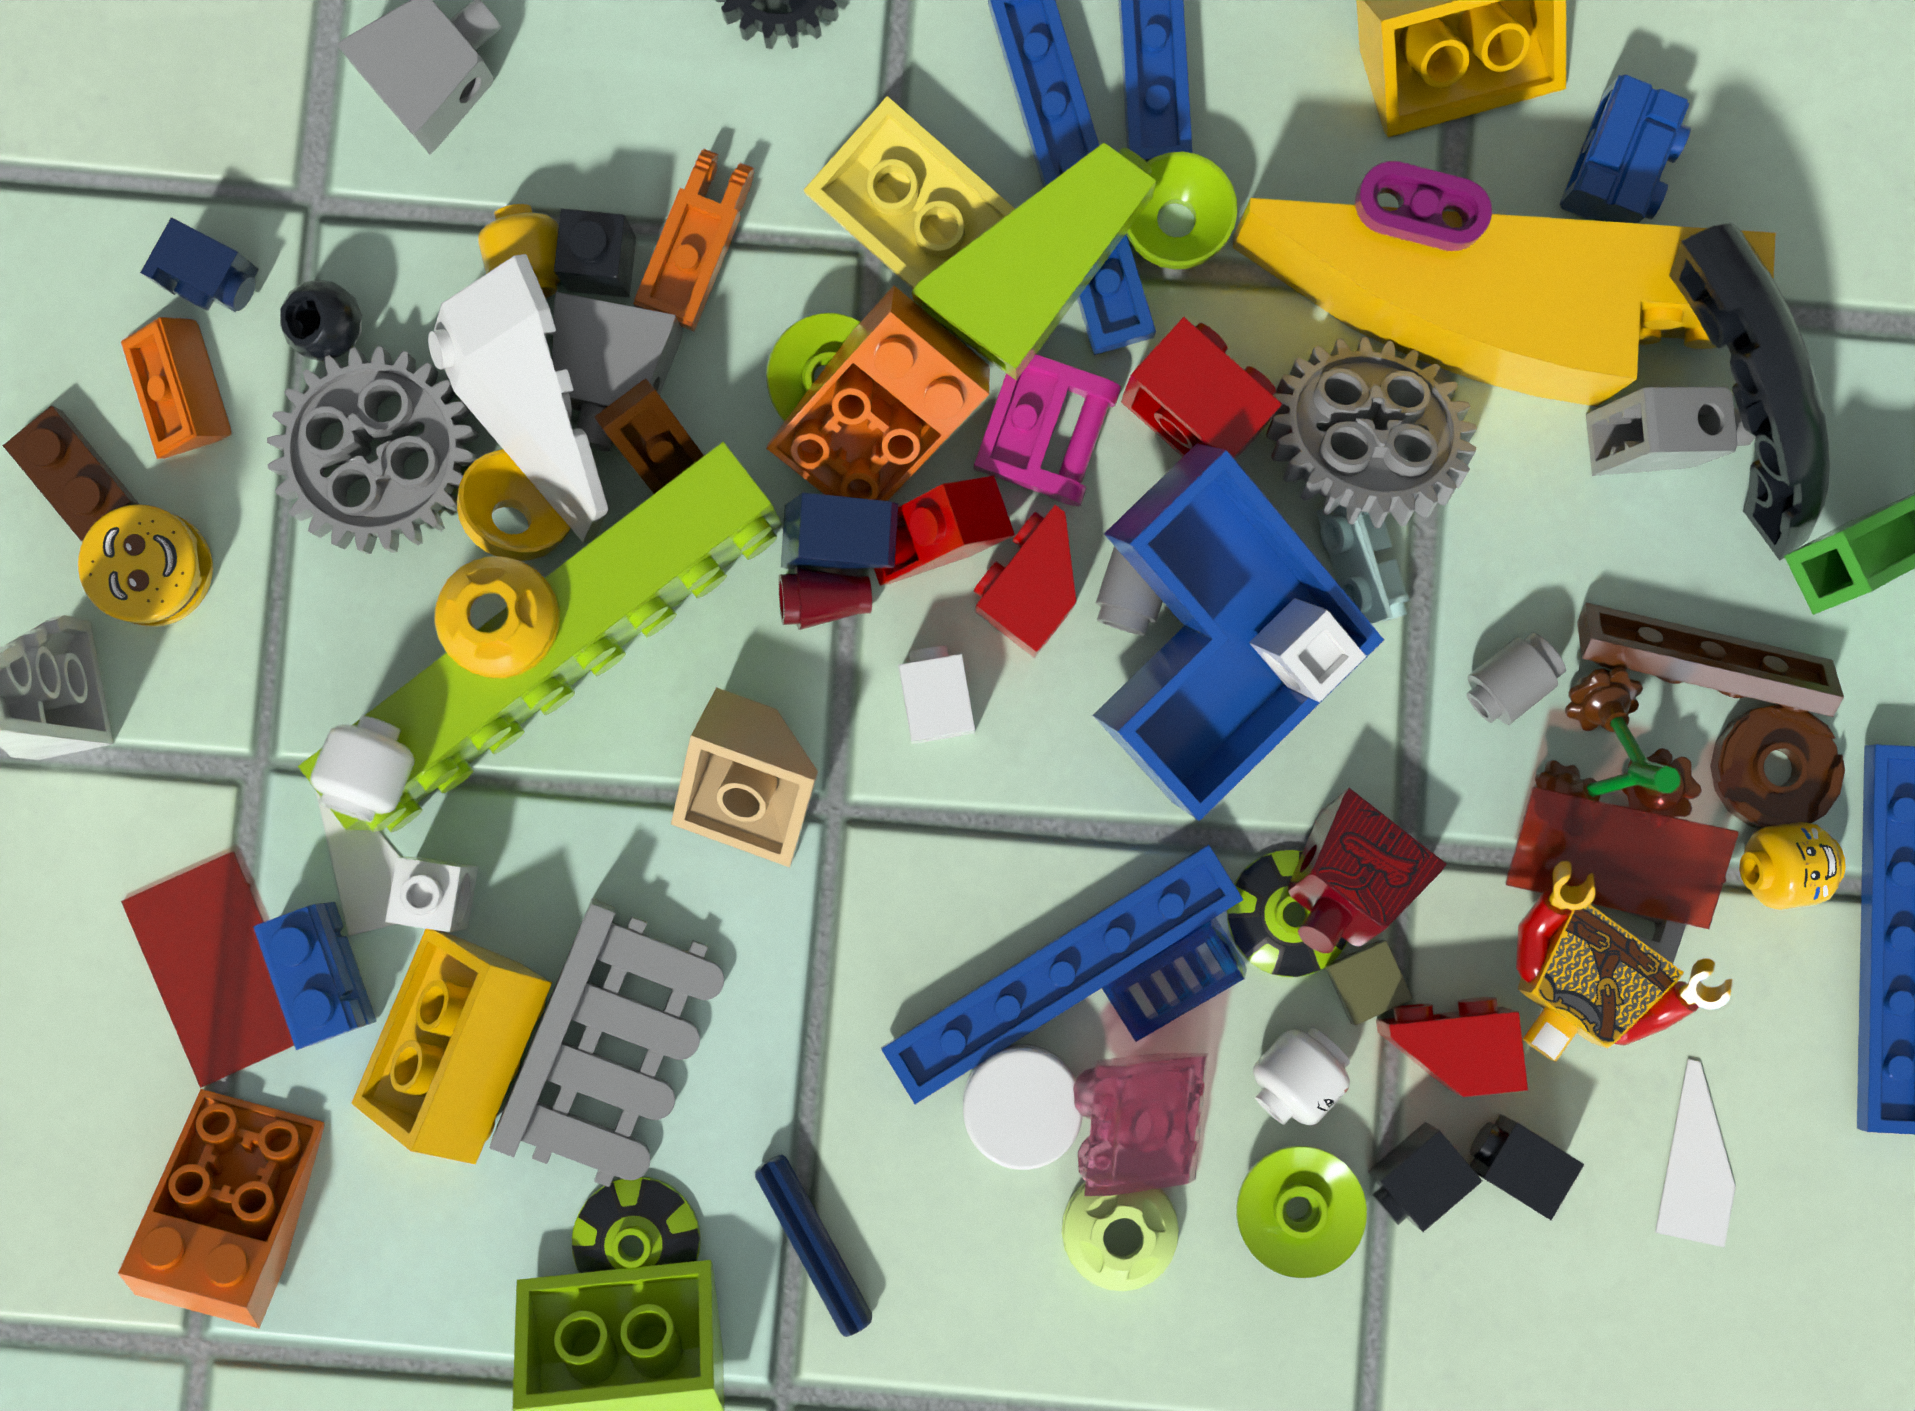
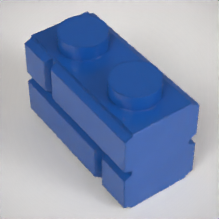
(1626, 153)
(314, 974)

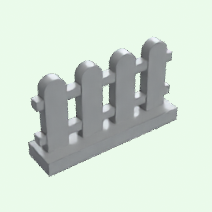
(593, 1075)

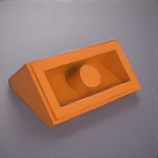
(175, 386)

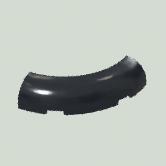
(1773, 380)

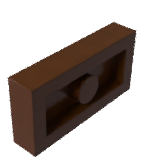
(649, 435)
(67, 470)

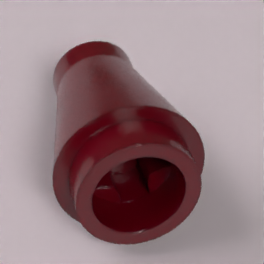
(822, 597)

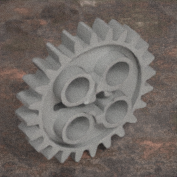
(353, 398)
(1376, 417)

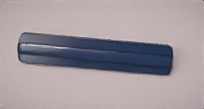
(813, 1245)

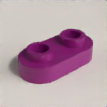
(1421, 199)

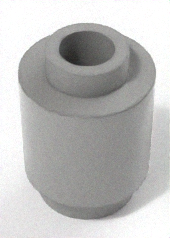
(1126, 598)
(1515, 679)

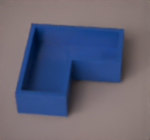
(1225, 570)

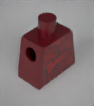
(1357, 874)

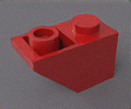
(947, 527)
(1035, 588)
(1465, 1049)

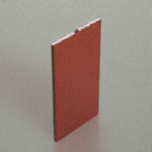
(1637, 856)

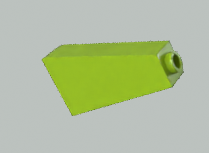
(1034, 263)

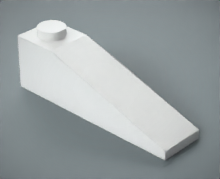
(503, 372)
(52, 692)

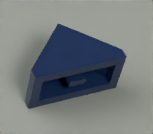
(838, 532)

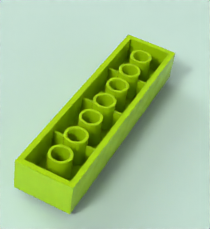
(605, 598)

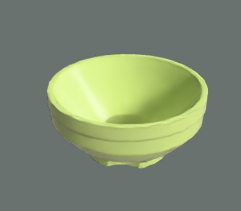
(1084, 1230)

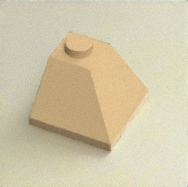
(745, 779)

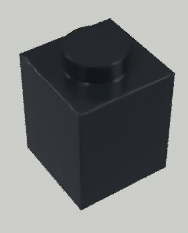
(595, 253)
(1524, 1165)
(1422, 1178)

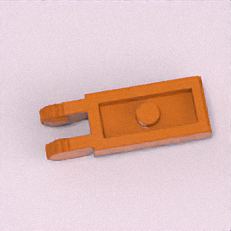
(693, 243)

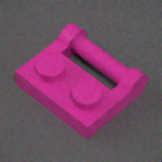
(1025, 423)

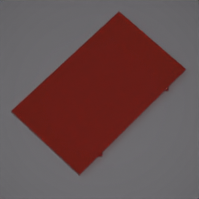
(211, 967)

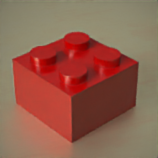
(1199, 394)

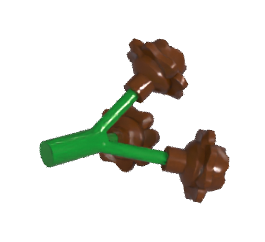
(1651, 782)

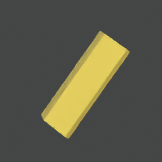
(905, 194)

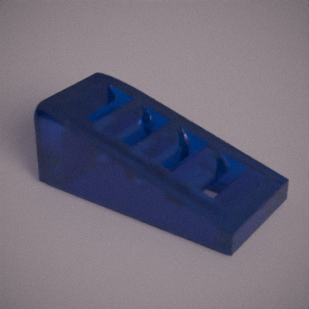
(1187, 998)

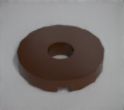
(1740, 773)

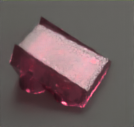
(1141, 1122)

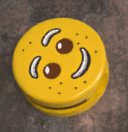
(145, 565)

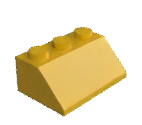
(1458, 56)
(450, 1047)

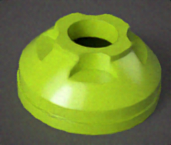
(1201, 188)

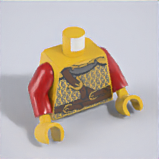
(1598, 975)

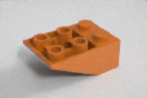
(882, 403)
(224, 1210)

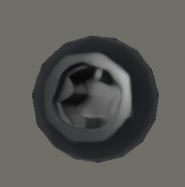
(320, 319)

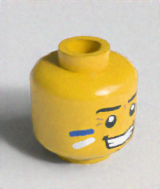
(1792, 865)

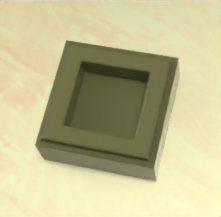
(1368, 982)

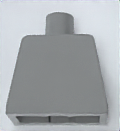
(425, 64)
(609, 353)
(1664, 430)

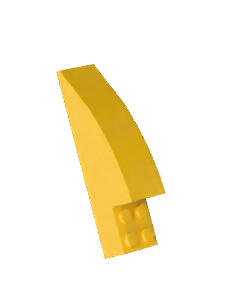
(1524, 308)

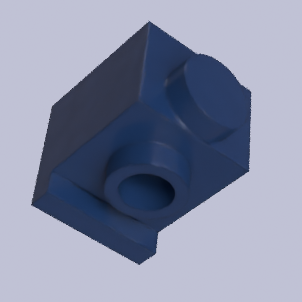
(200, 268)

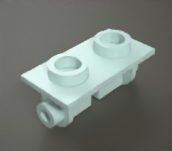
(1371, 585)

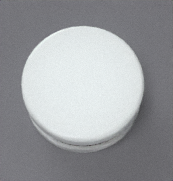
(1021, 1107)

